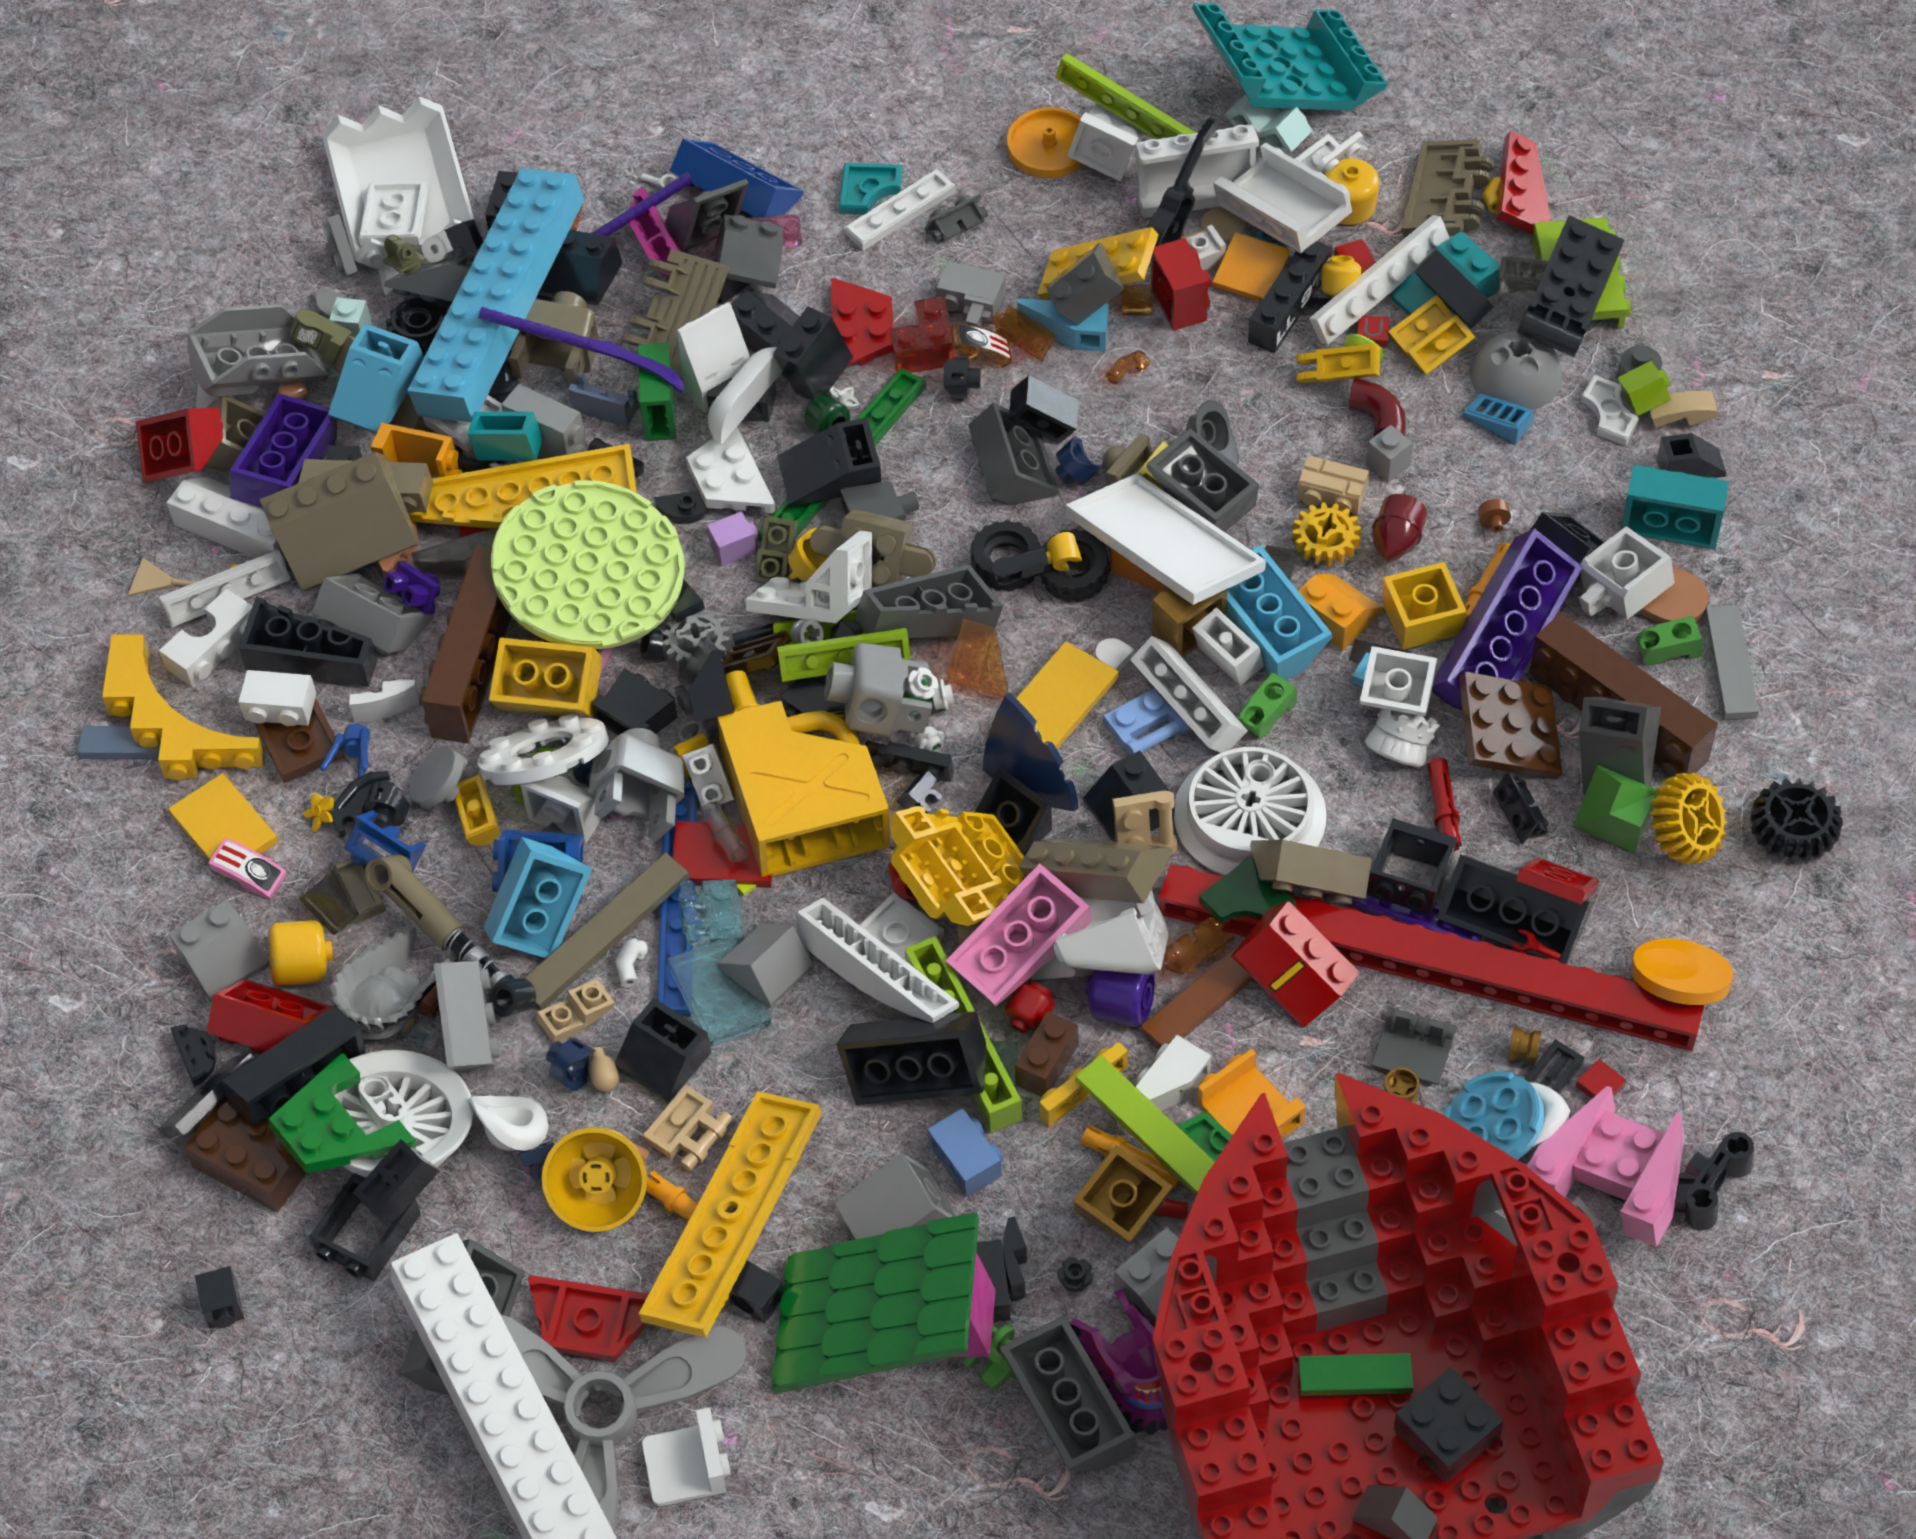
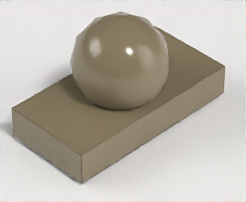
(1124, 462)

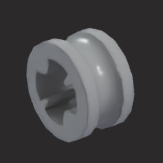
(799, 628)

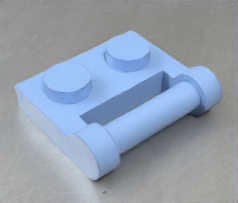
(1141, 716)

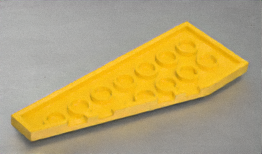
(489, 494)

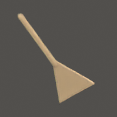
(153, 578)

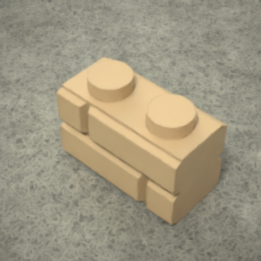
(1332, 484)

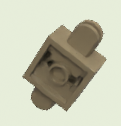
(891, 545)

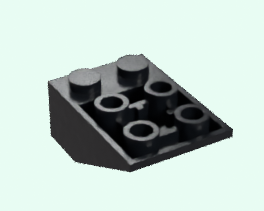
(830, 462)

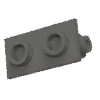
(945, 221)

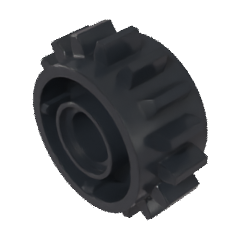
(417, 321)

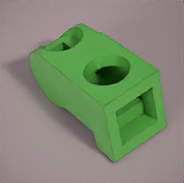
(1670, 641)
(1268, 705)

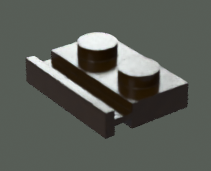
(756, 654)

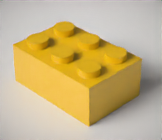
(545, 678)

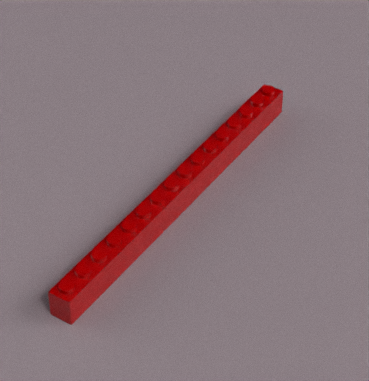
(1465, 965)

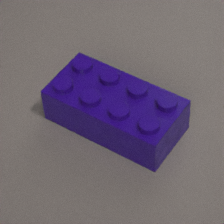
(278, 447)

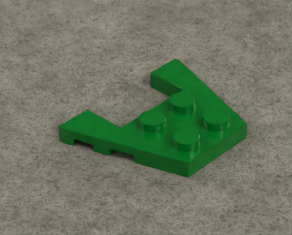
(320, 1129)

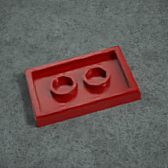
(708, 861)
(1558, 880)

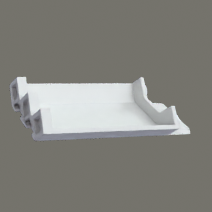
(396, 150)

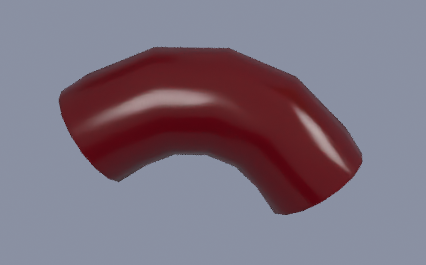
(1379, 404)

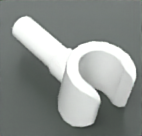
(659, 182)

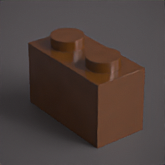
(1046, 1054)

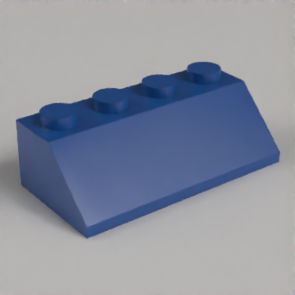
(717, 167)

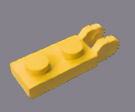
(1340, 363)

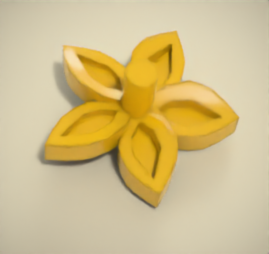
(320, 811)

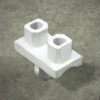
(708, 775)

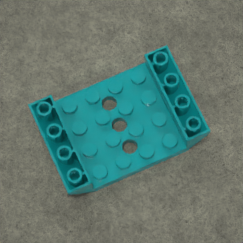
(1295, 66)

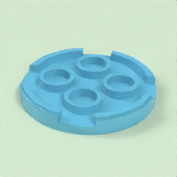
(1500, 1110)

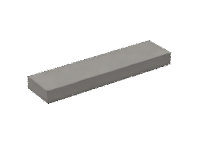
(1731, 662)

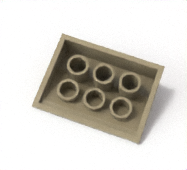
(340, 520)

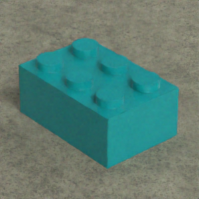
(1675, 506)

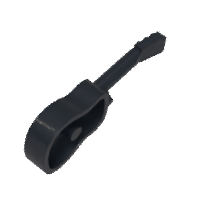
(1179, 199)

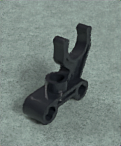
(1705, 1177)

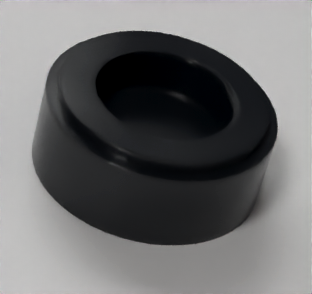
(652, 645)

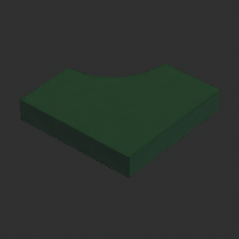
(1242, 894)

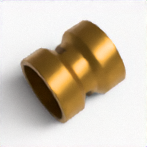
(1402, 1082)

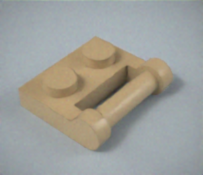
(1133, 820)

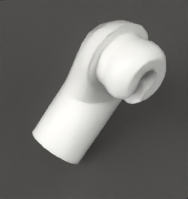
(624, 962)

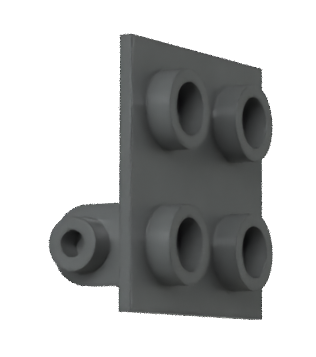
(1414, 1044)

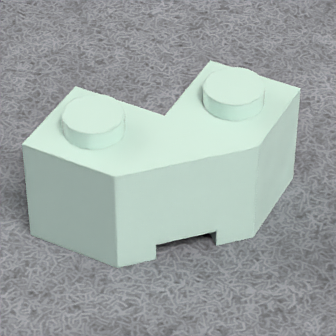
(1276, 128)

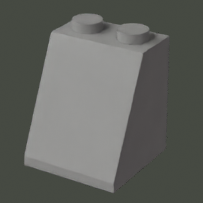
(892, 1199)

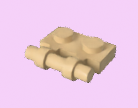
(679, 1122)

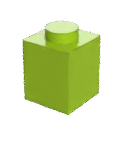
(1645, 387)

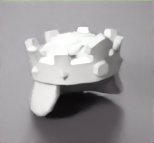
(1402, 737)

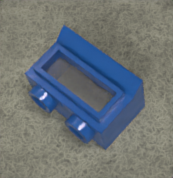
(372, 842)

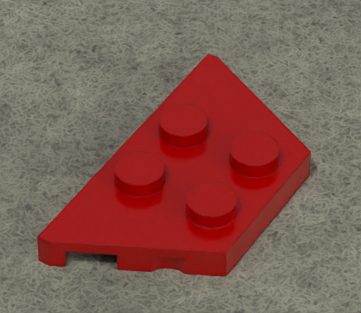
(862, 320)
(587, 1317)

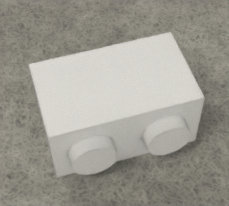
(1228, 646)
(277, 698)

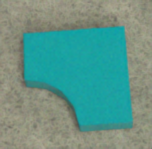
(866, 184)

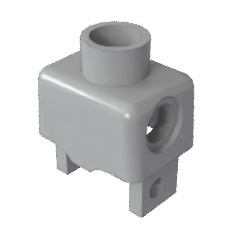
(874, 691)
(638, 780)

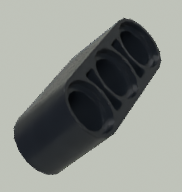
(1453, 288)

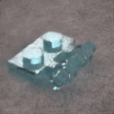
(720, 907)

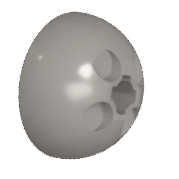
(1517, 370)

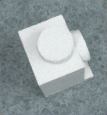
(1209, 248)

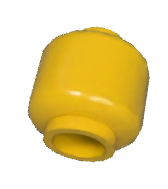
(1339, 274)

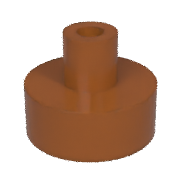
(1494, 514)

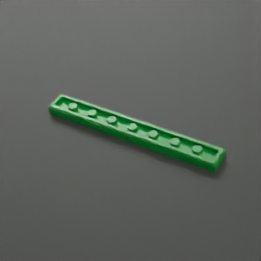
(881, 415)

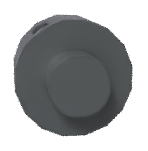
(1637, 356)

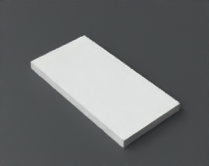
(1165, 538)

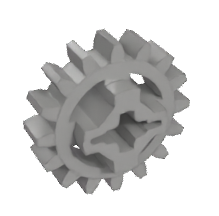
(682, 637)

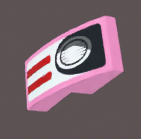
(248, 867)

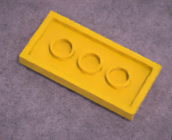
(1127, 251)

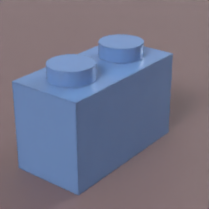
(965, 1151)

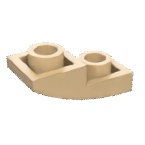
(1692, 405)
(579, 1010)

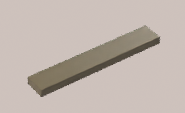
(606, 929)

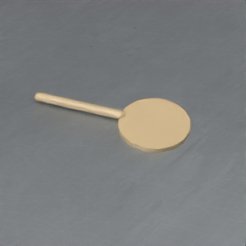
(1223, 221)

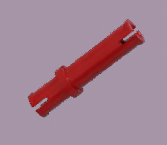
(1445, 815)

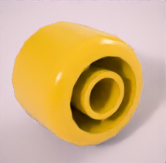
(1362, 185)
(298, 953)

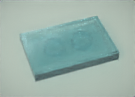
(714, 997)

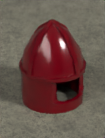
(1398, 526)

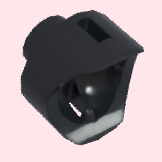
(960, 368)
(391, 807)

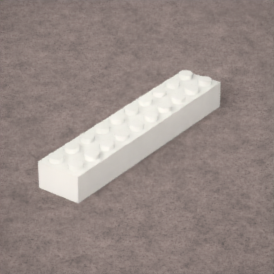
(496, 1395)

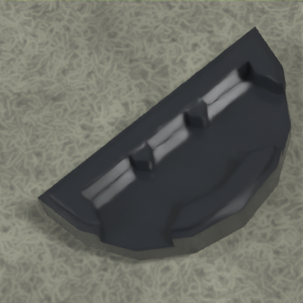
(682, 507)
(196, 1051)

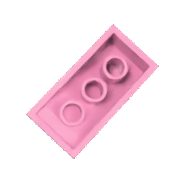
(1019, 935)

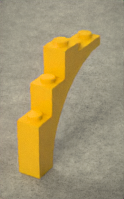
(183, 743)

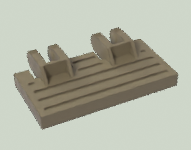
(1445, 184)
(691, 292)

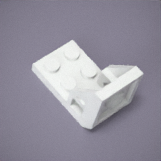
(1105, 142)
(828, 592)

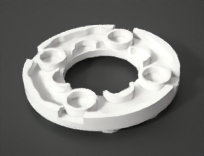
(506, 768)

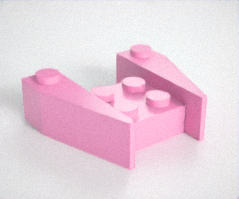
(1618, 1160)

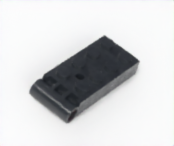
(1571, 286)

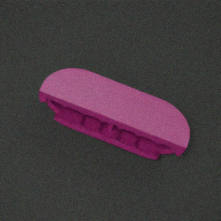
(652, 231)

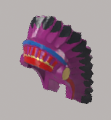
(1128, 1368)

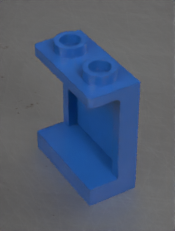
(509, 839)

